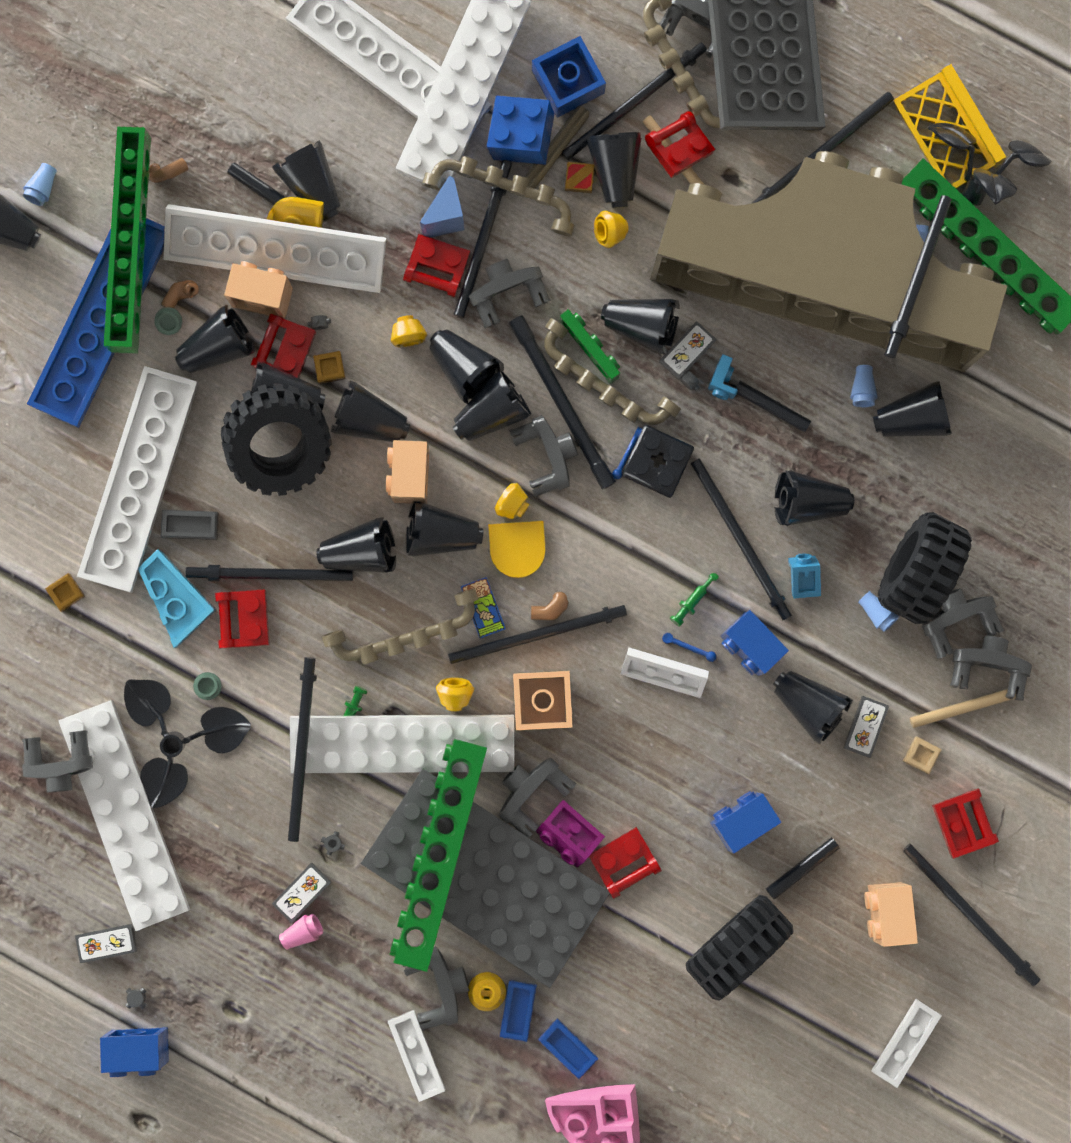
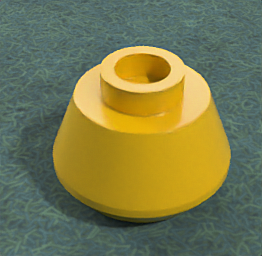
(610, 228)
(407, 332)
(512, 502)
(454, 693)
(477, 991)

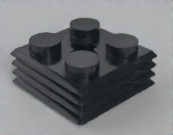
(651, 444)

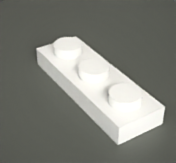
(664, 672)
(906, 1043)
(416, 1055)

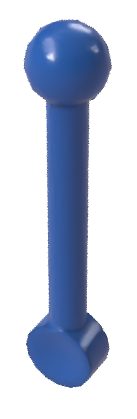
(617, 473)
(668, 638)

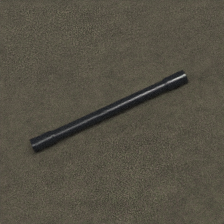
(527, 340)

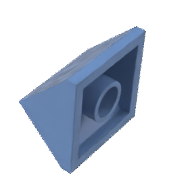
(444, 213)

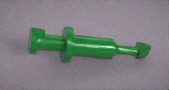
(689, 605)
(353, 706)

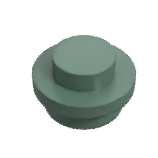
(168, 321)
(207, 686)

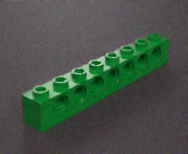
(127, 240)
(1005, 250)
(419, 956)

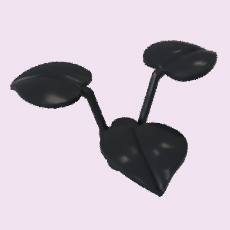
(983, 181)
(161, 778)

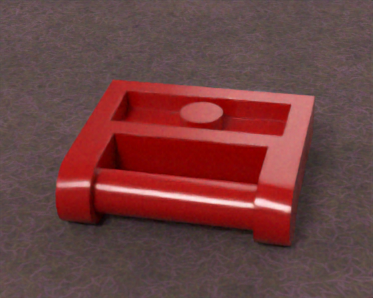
(683, 152)
(439, 257)
(293, 347)
(252, 619)
(957, 827)
(618, 855)

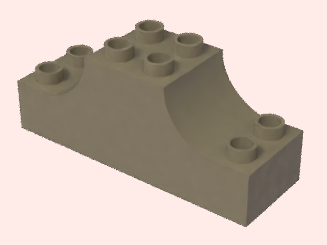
(833, 258)

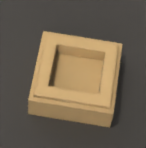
(922, 755)

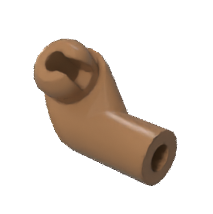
(167, 172)
(179, 291)
(552, 610)

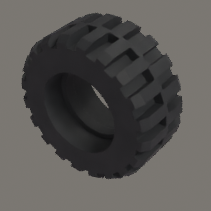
(281, 472)
(924, 568)
(739, 947)

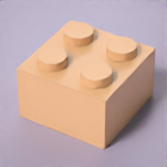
(258, 290)
(409, 471)
(542, 700)
(891, 914)

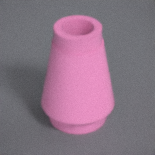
(301, 932)

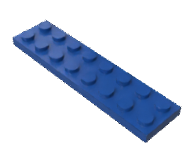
(79, 354)

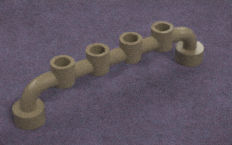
(671, 59)
(493, 177)
(608, 394)
(395, 644)

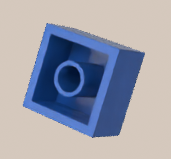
(568, 76)
(520, 130)
(753, 644)
(745, 821)
(134, 1050)

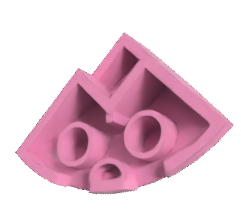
(596, 1115)

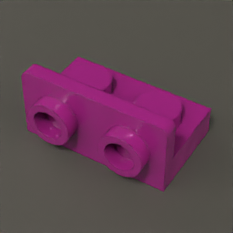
(569, 834)

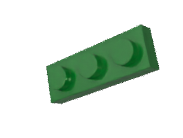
(590, 345)

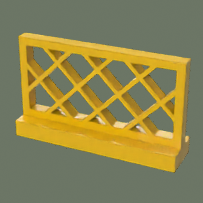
(968, 113)

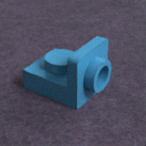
(722, 374)
(805, 576)

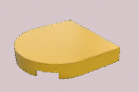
(298, 211)
(517, 547)

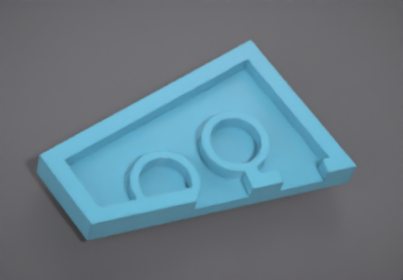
(176, 598)

